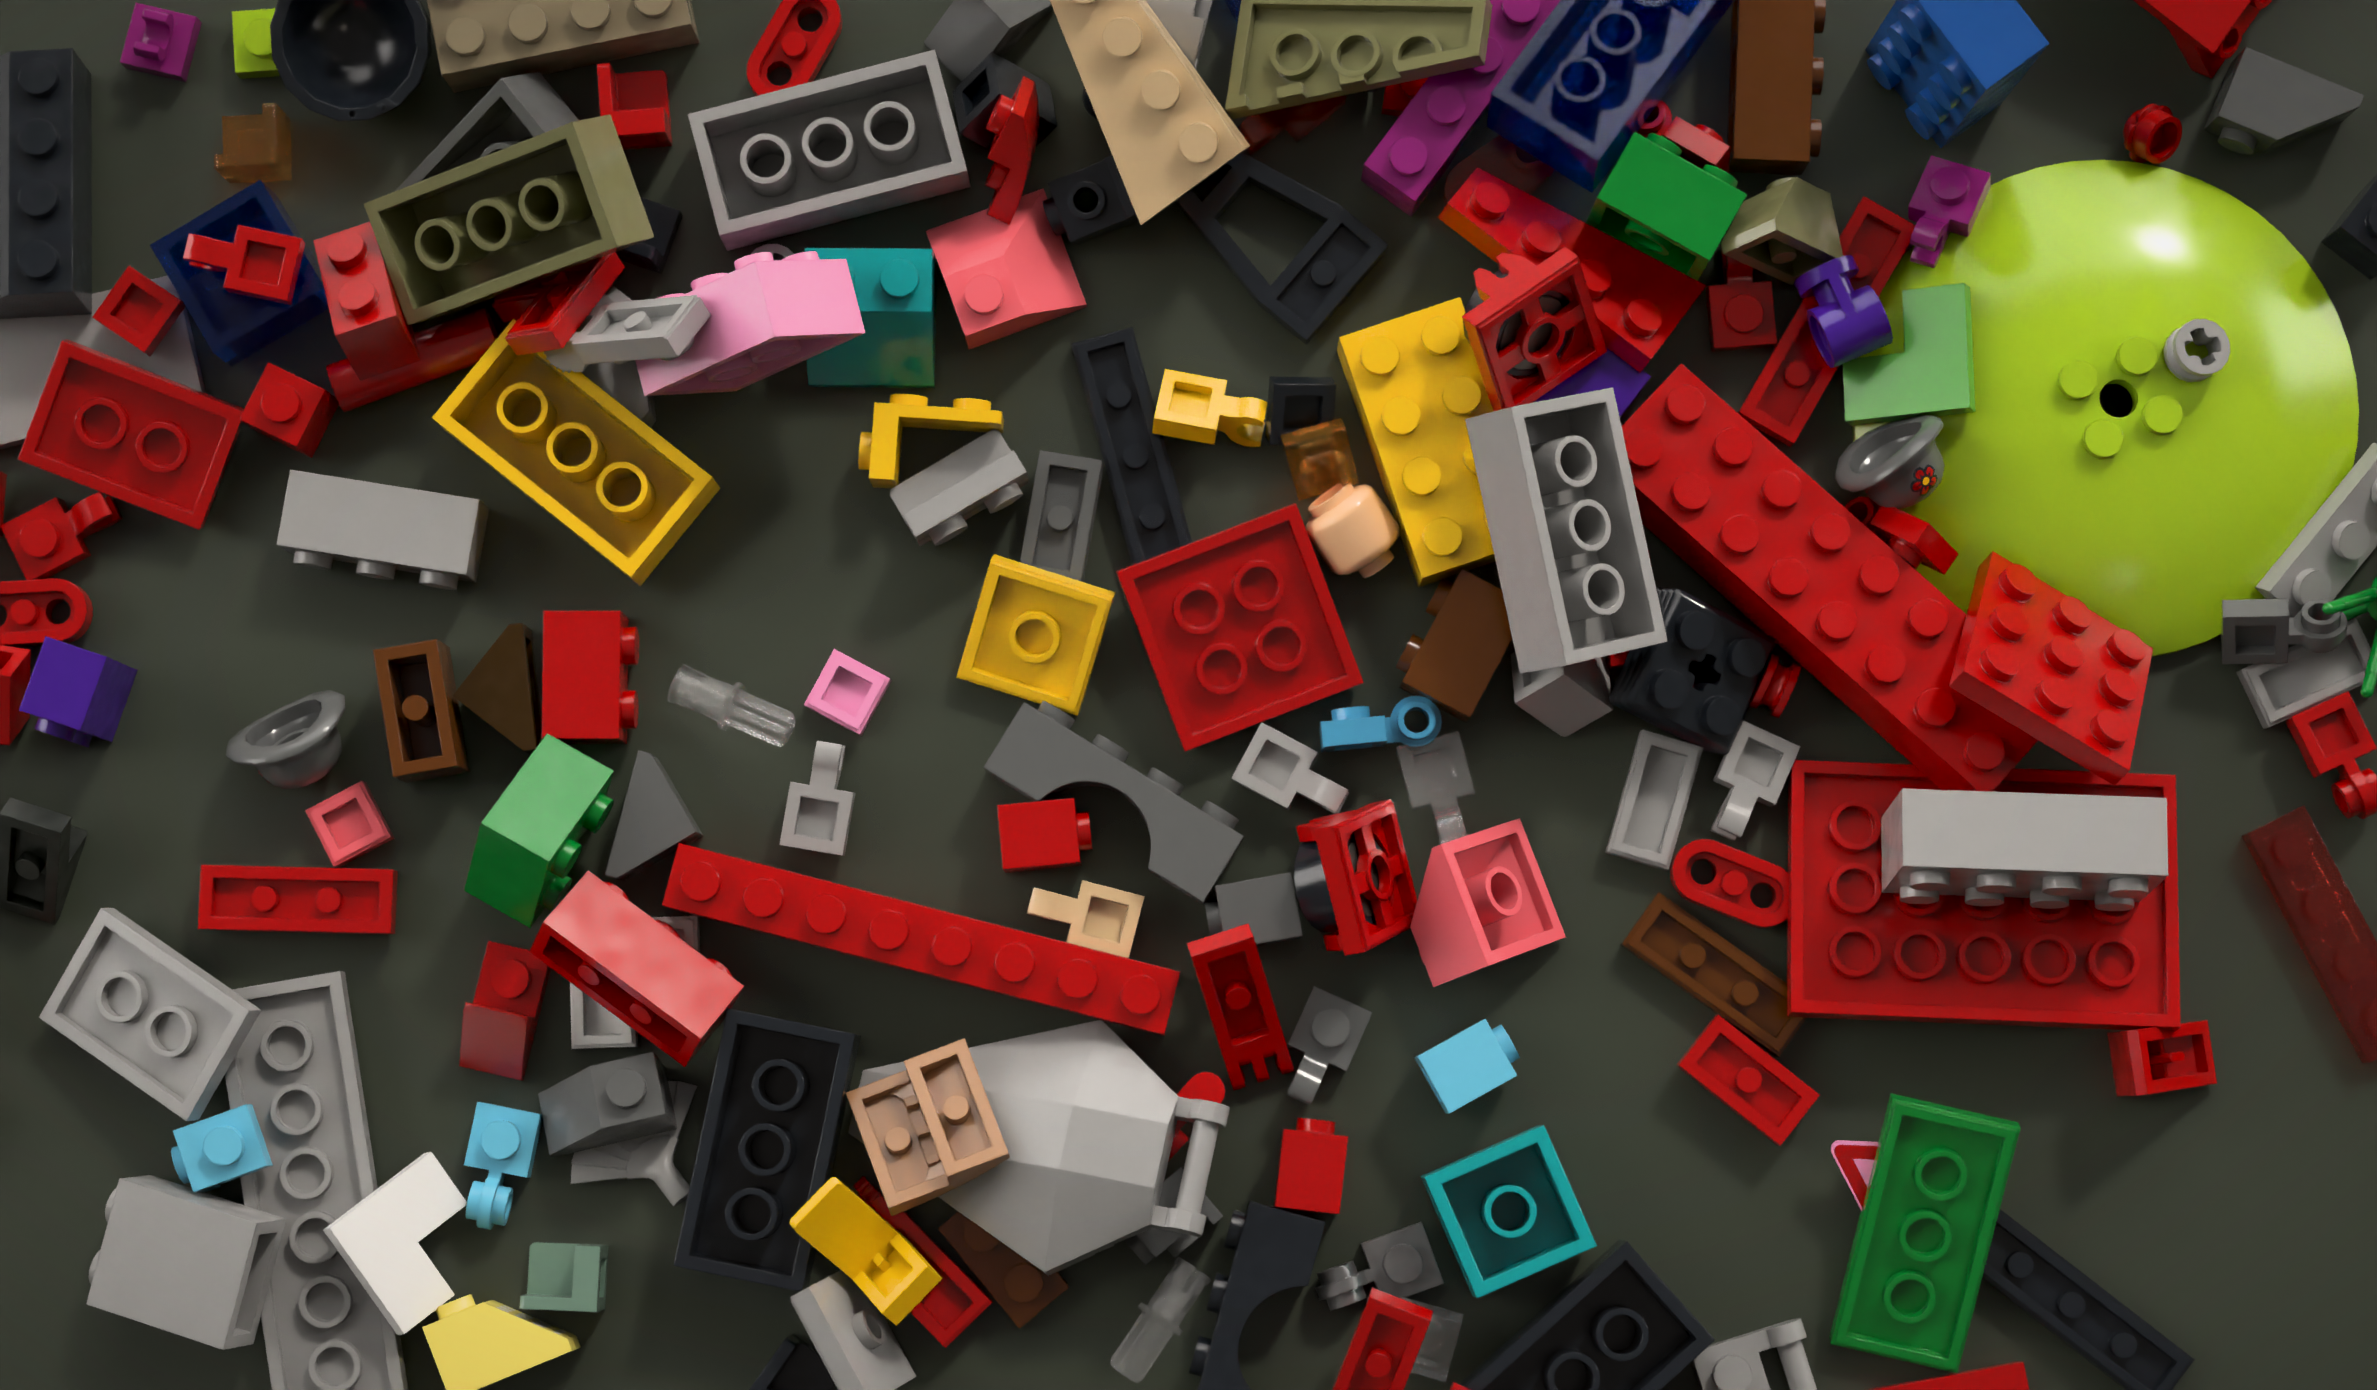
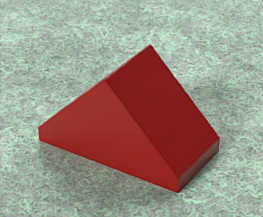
(2162, 1059)

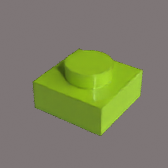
(253, 43)

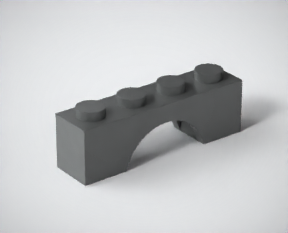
(1045, 758)

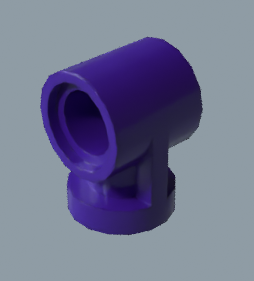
(1847, 319)

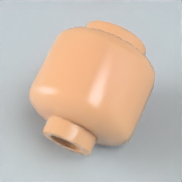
(1352, 529)

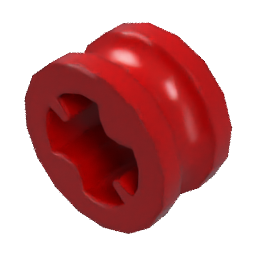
(1776, 686)

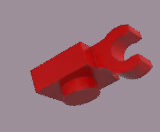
(256, 264)
(1740, 310)
(52, 536)

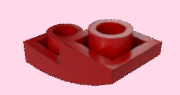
(1013, 148)

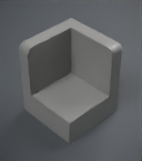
(1564, 695)

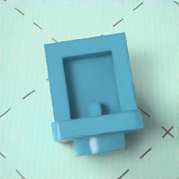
(220, 1149)

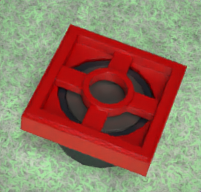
(1527, 329)
(1355, 877)

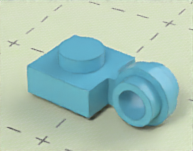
(503, 1143)

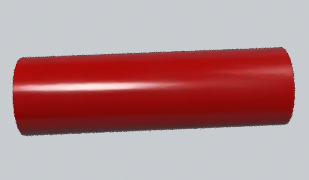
(441, 351)

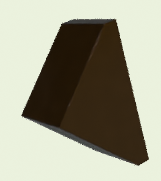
(506, 688)

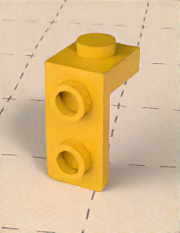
(882, 447)
(866, 1249)

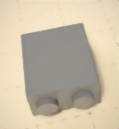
(185, 1261)

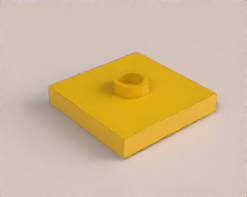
(1035, 634)

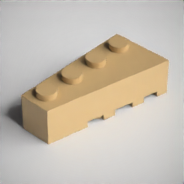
(1148, 101)

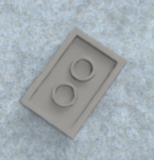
(150, 1014)

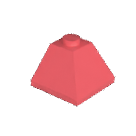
(1004, 273)
(1482, 903)

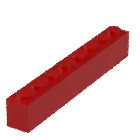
(921, 939)

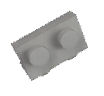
(959, 487)

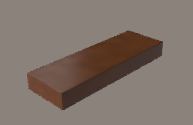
(1714, 973)

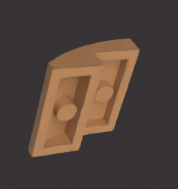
(928, 1127)

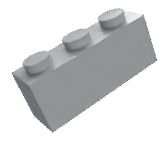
(382, 529)

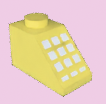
(490, 1342)

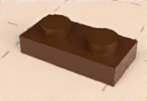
(1008, 1277)

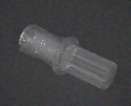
(731, 706)
(1159, 1320)

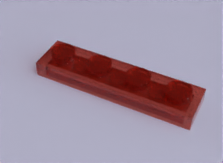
(2322, 920)

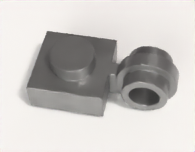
(1397, 1263)

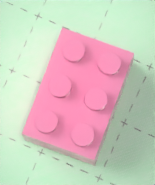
(760, 323)

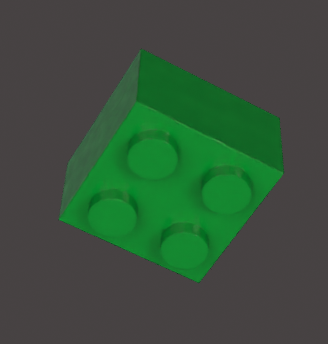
(1666, 204)

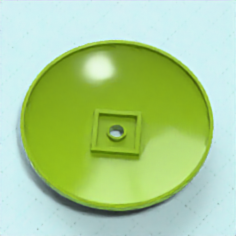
(2204, 480)

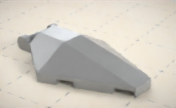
(1084, 1146)

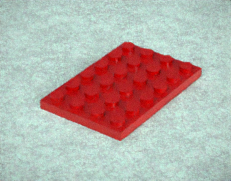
(1954, 961)

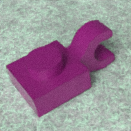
(1943, 203)

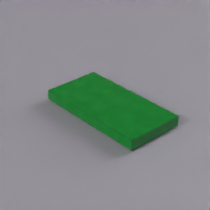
(1924, 1233)

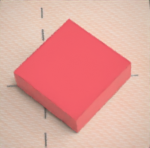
(349, 824)

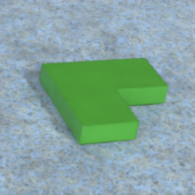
(1933, 371)

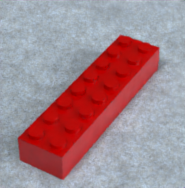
(1814, 581)

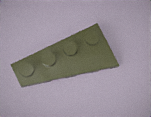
(1335, 48)

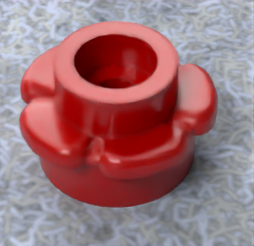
(2152, 134)

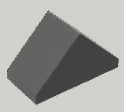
(979, 27)
(650, 821)

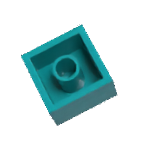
(1508, 1211)

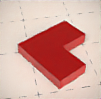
(555, 306)

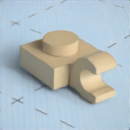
(1098, 918)

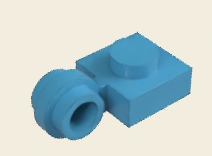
(1355, 729)

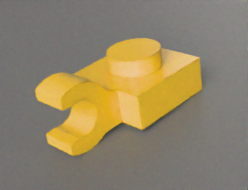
(1198, 407)

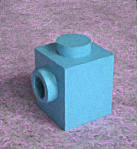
(1468, 1064)

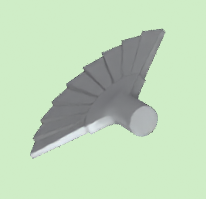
(641, 1157)

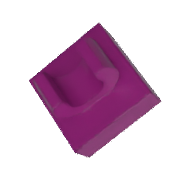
(160, 42)

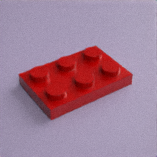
(132, 434)

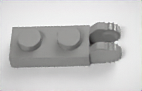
(633, 332)

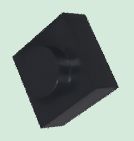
(1298, 404)

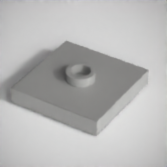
(851, 1336)

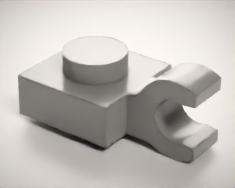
(1282, 769)
(1753, 772)
(818, 813)

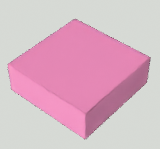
(847, 692)

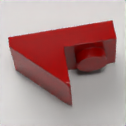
(504, 1012)

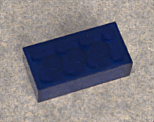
(1596, 78)

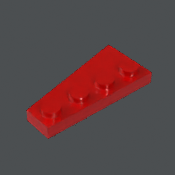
(1631, 292)

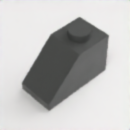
(2274, 104)
(608, 1105)

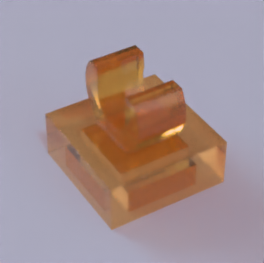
(1319, 458)

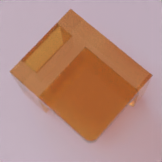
(256, 147)

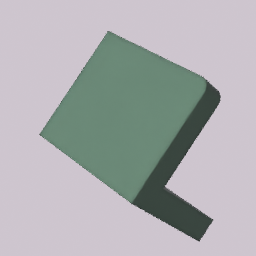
(566, 1277)

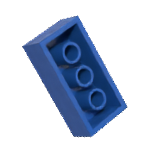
(1953, 59)

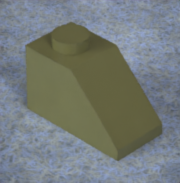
(1784, 230)

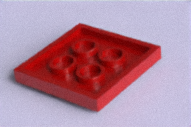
(1239, 627)
(2052, 668)

